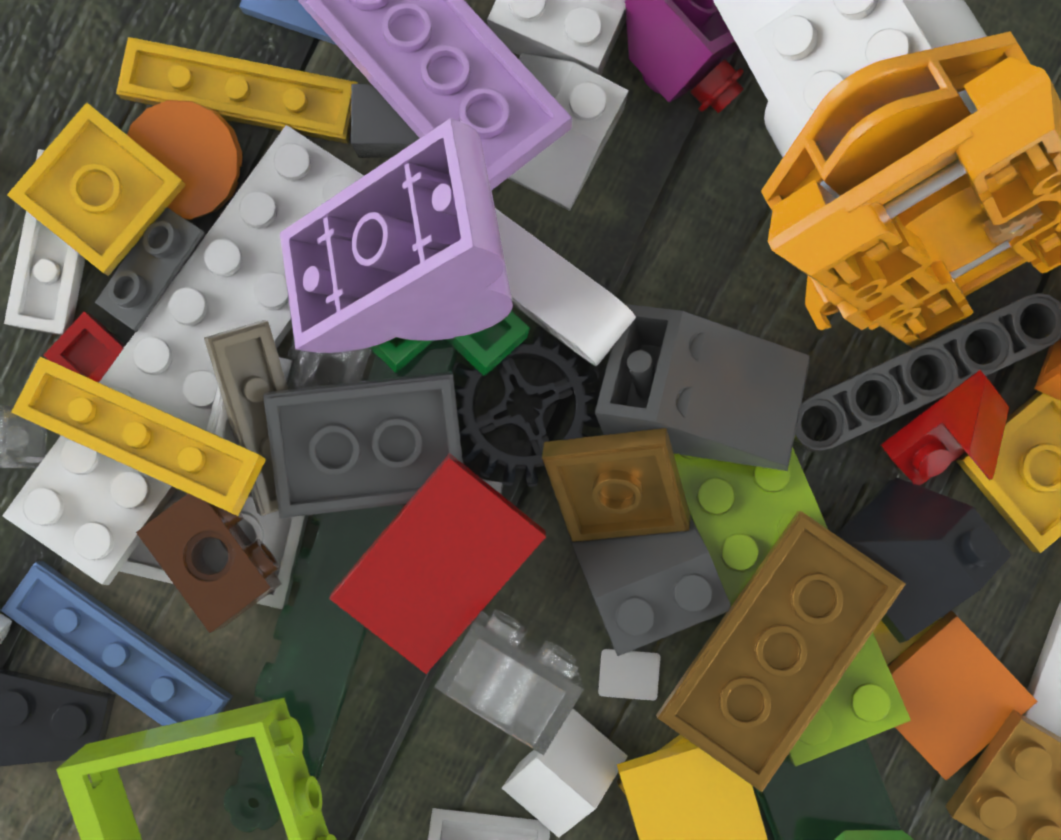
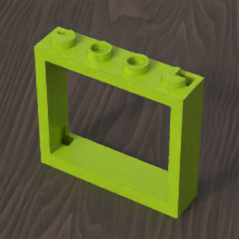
(103, 808)

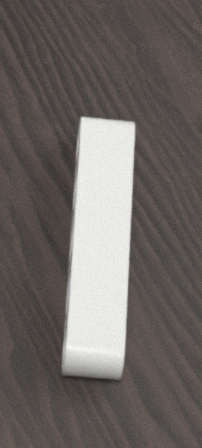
(561, 295)

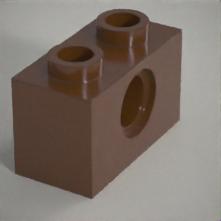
(177, 544)

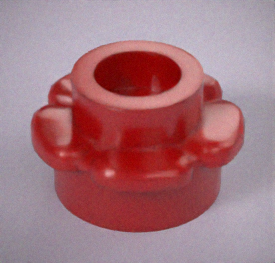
(718, 87)

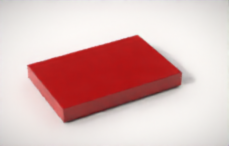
(438, 564)

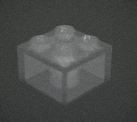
(512, 680)

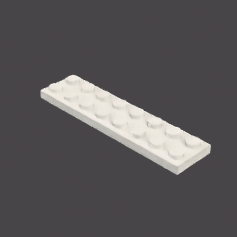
(235, 277)

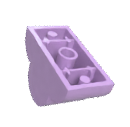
(401, 251)

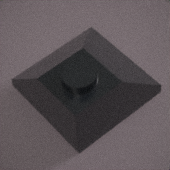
(929, 544)

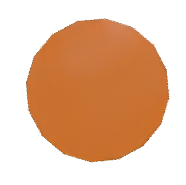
(196, 148)

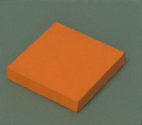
(954, 694)

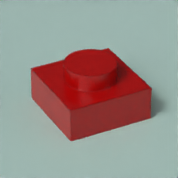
(86, 348)

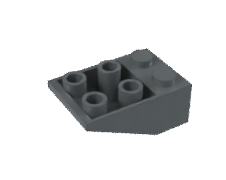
(706, 384)

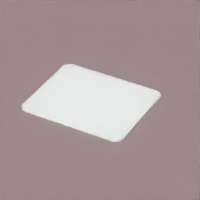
(629, 675)

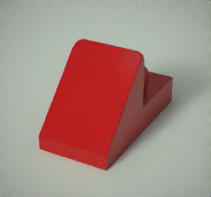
(961, 422)

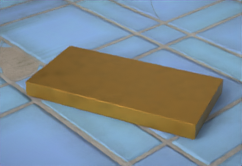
(780, 650)

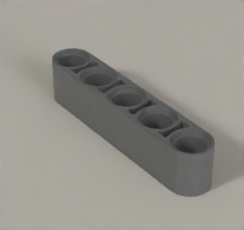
(950, 367)

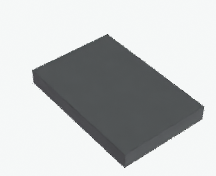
(359, 441)

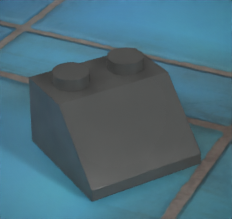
(651, 585)

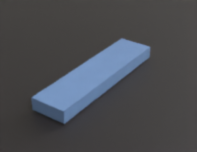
(112, 648)

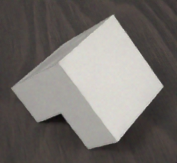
(568, 778)

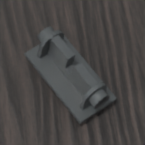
(150, 268)

